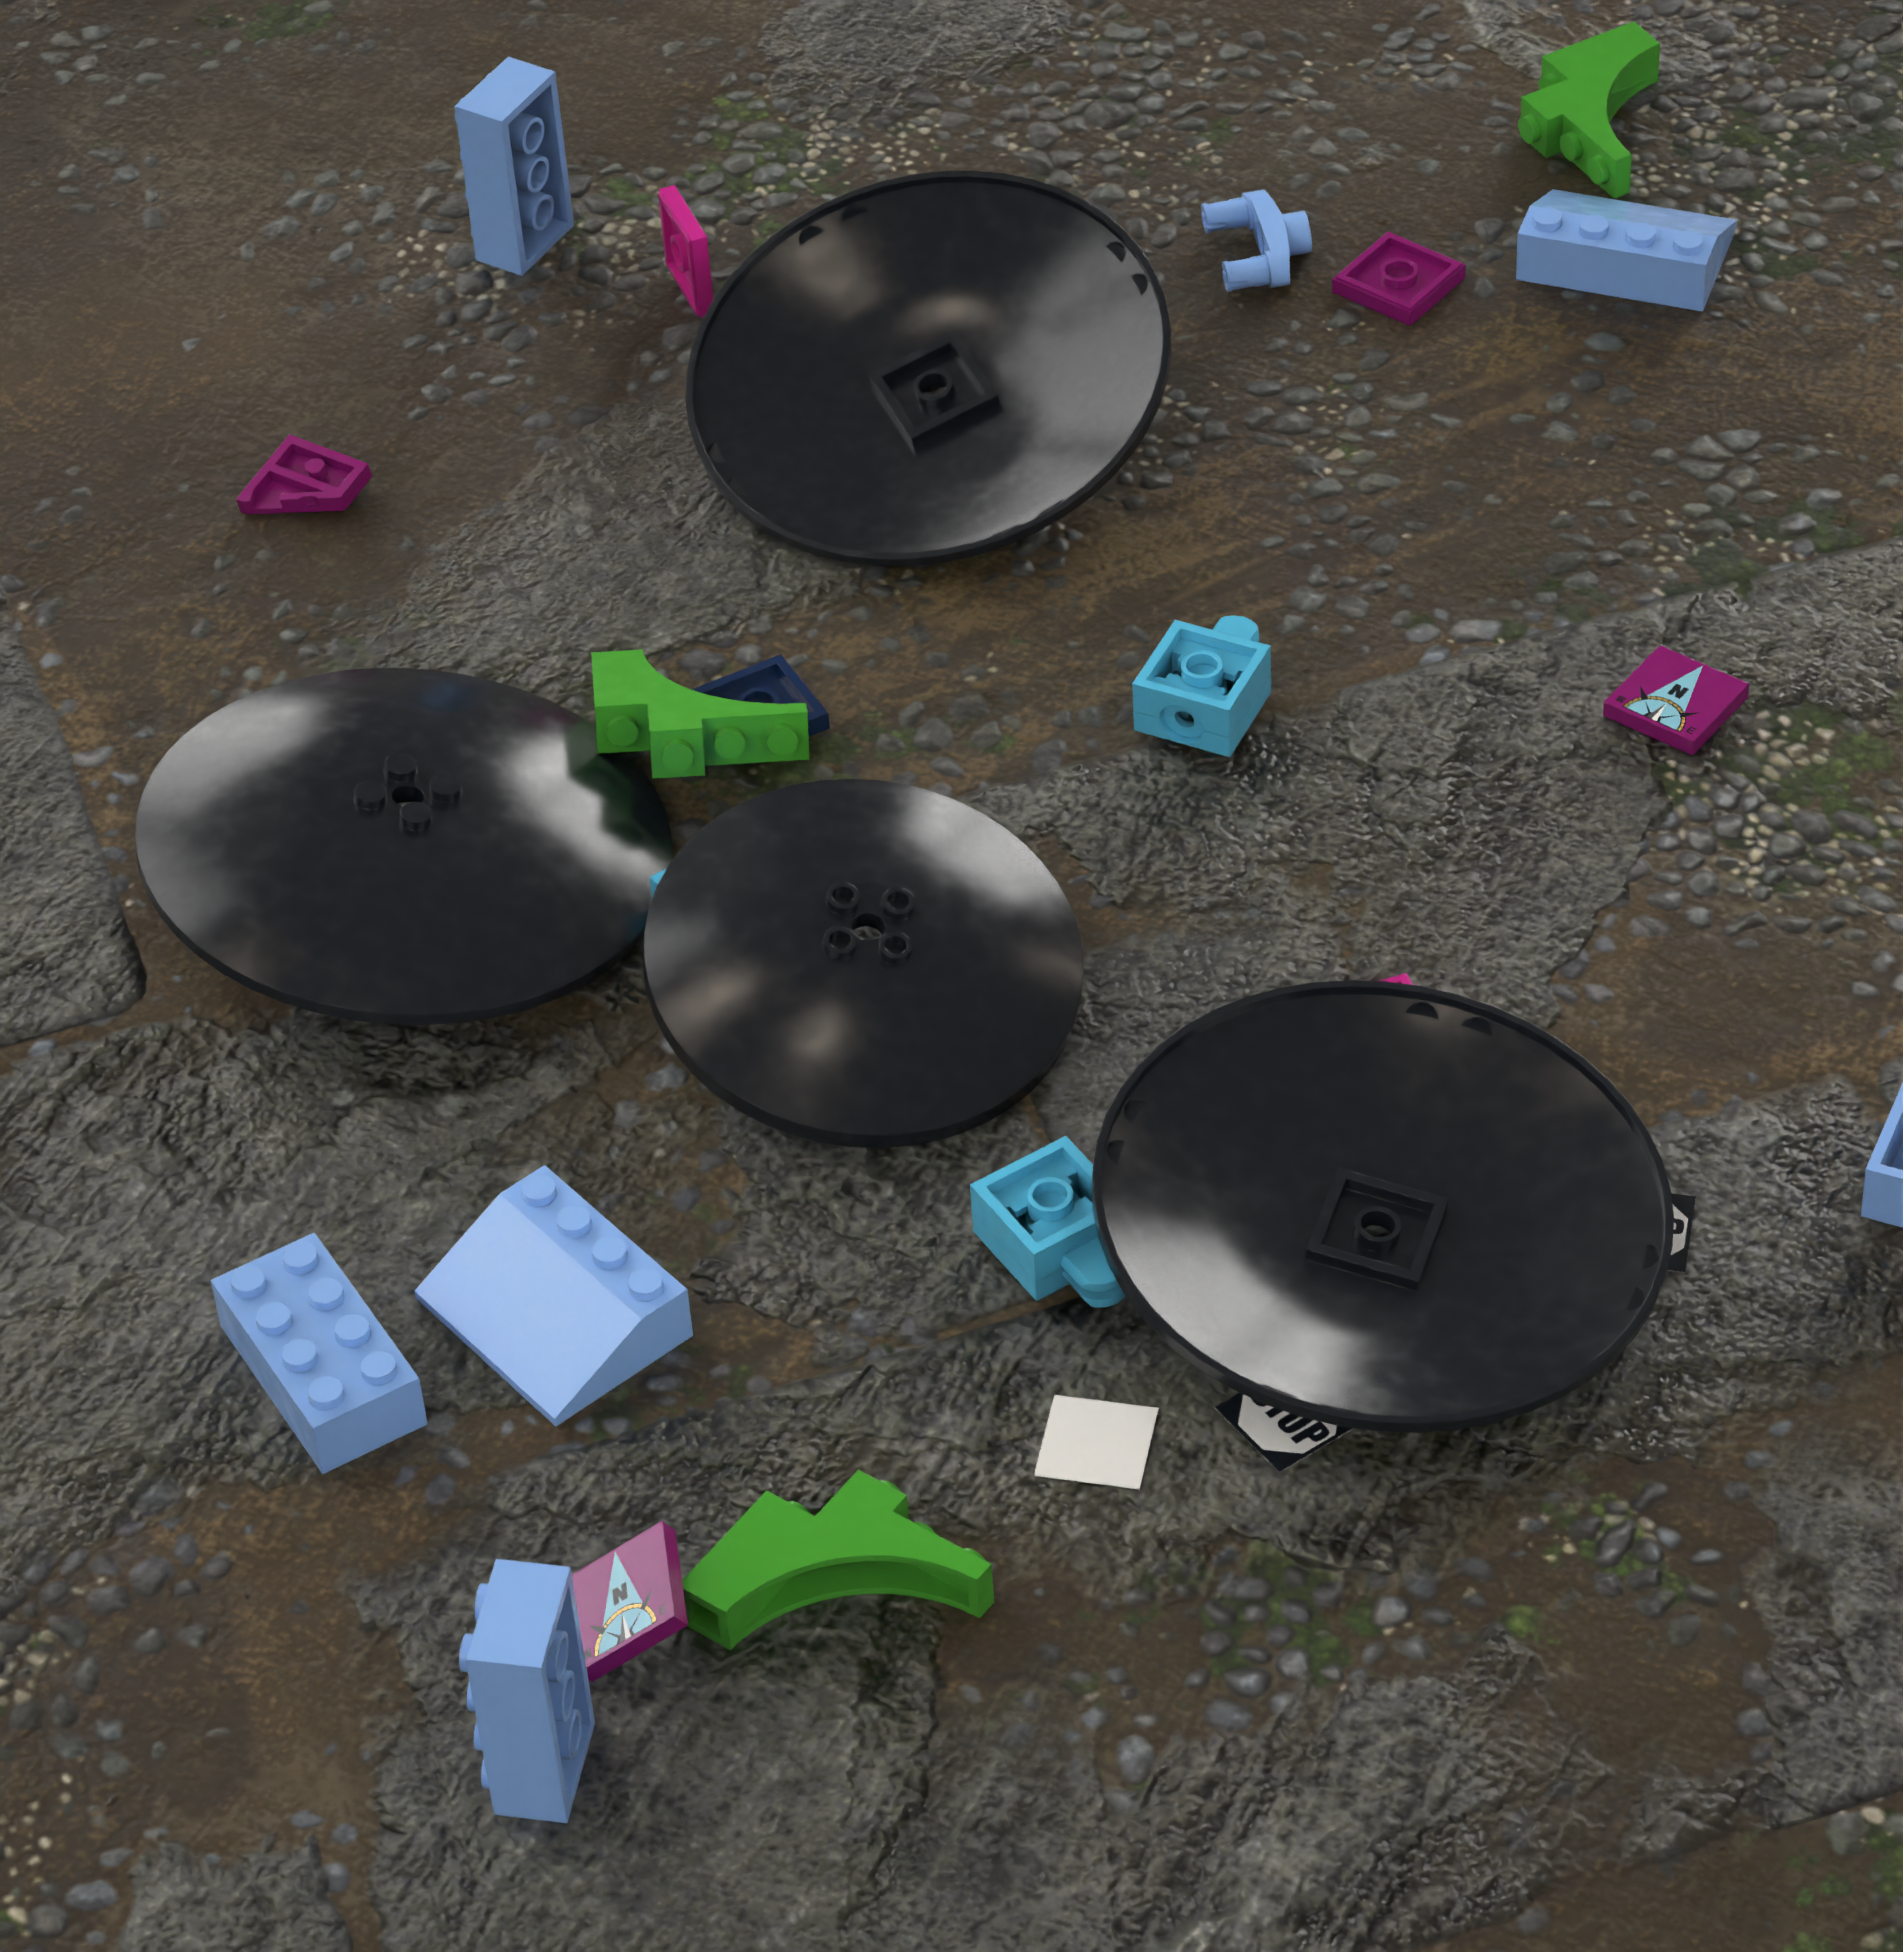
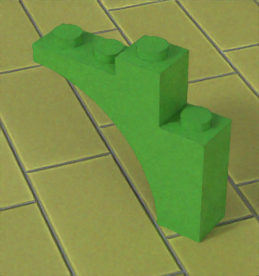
(1581, 95)
(686, 727)
(853, 1546)

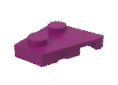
(304, 479)

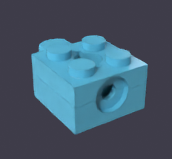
(1207, 676)
(1043, 1224)

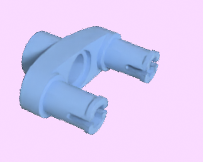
(1275, 234)

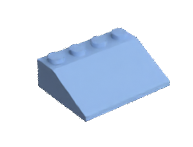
(1622, 249)
(556, 1297)

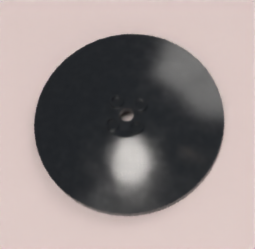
(850, 1034)

